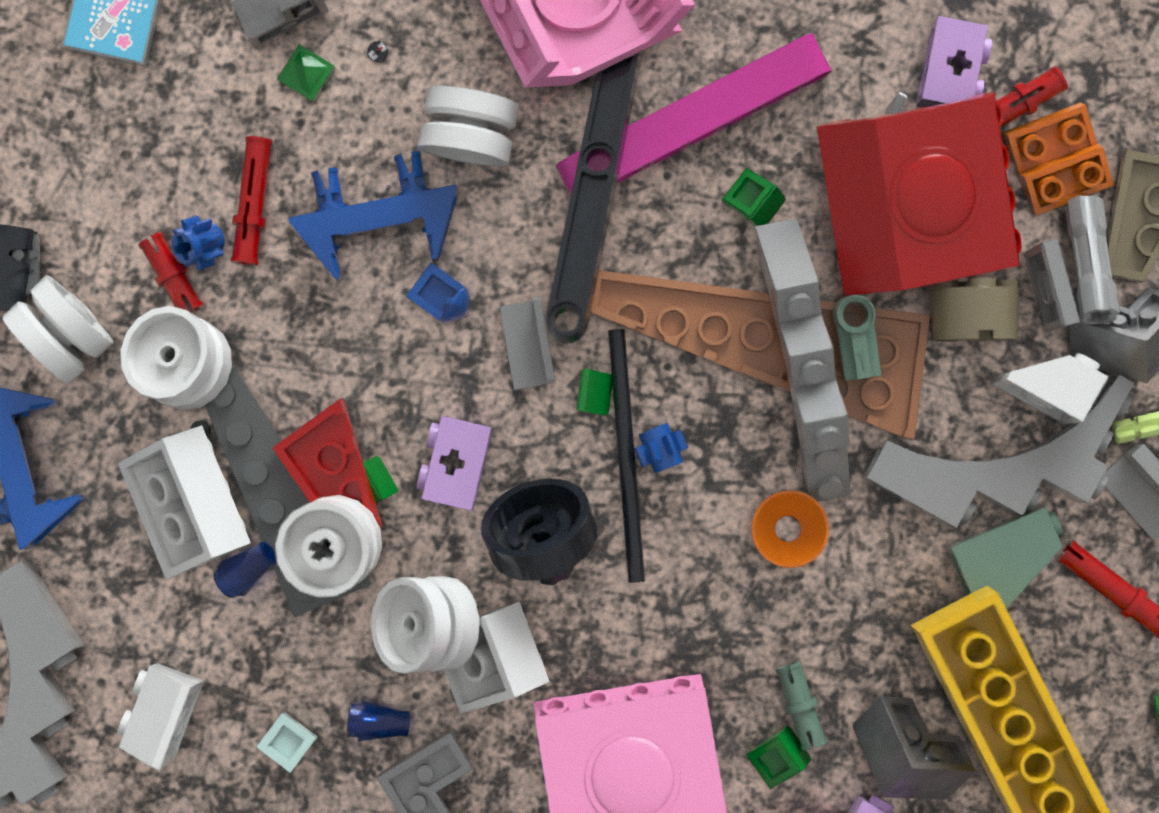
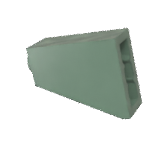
(1007, 553)

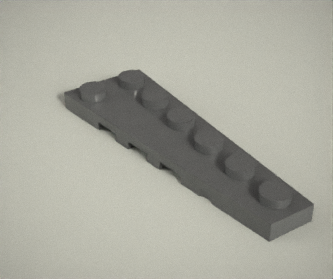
(261, 476)

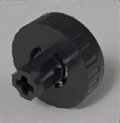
(555, 529)

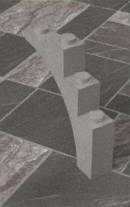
(807, 358)
(1062, 462)
(36, 640)

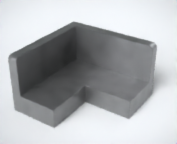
(271, 18)
(1125, 345)
(905, 756)
(417, 778)

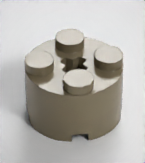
(975, 310)

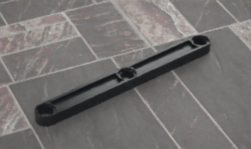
(592, 197)

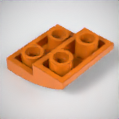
(1058, 158)

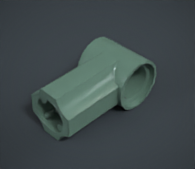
(857, 343)

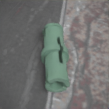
(801, 705)

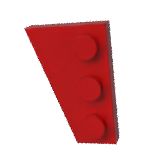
(327, 458)

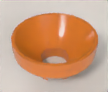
(812, 535)

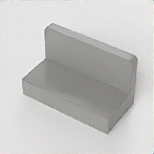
(527, 344)
(1135, 486)

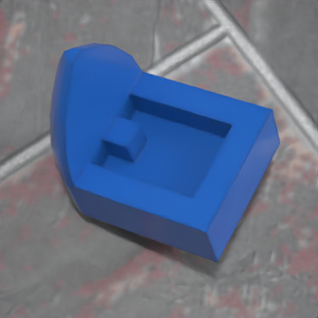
(440, 295)

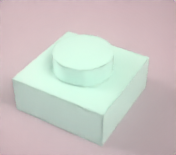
(287, 741)

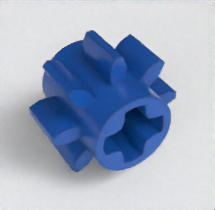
(198, 242)
(661, 448)

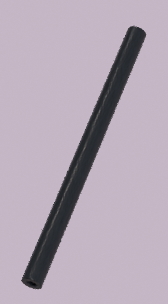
(626, 455)

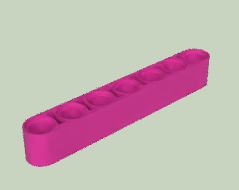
(711, 109)

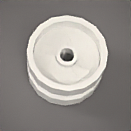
(468, 126)
(53, 334)
(176, 358)
(308, 560)
(425, 624)

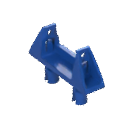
(413, 203)
(19, 506)

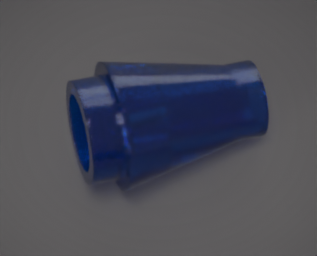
(242, 571)
(375, 721)

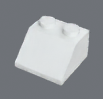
(1057, 387)
(501, 663)
(159, 715)

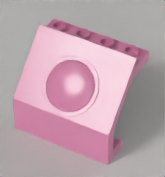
(578, 38)
(631, 750)

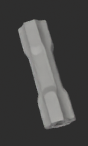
(1095, 288)

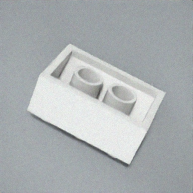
(184, 502)

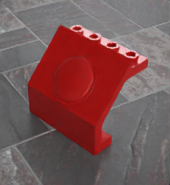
(920, 196)

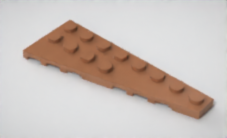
(742, 335)

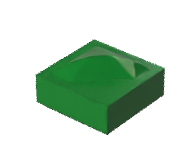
(306, 73)

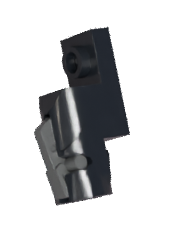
(18, 264)

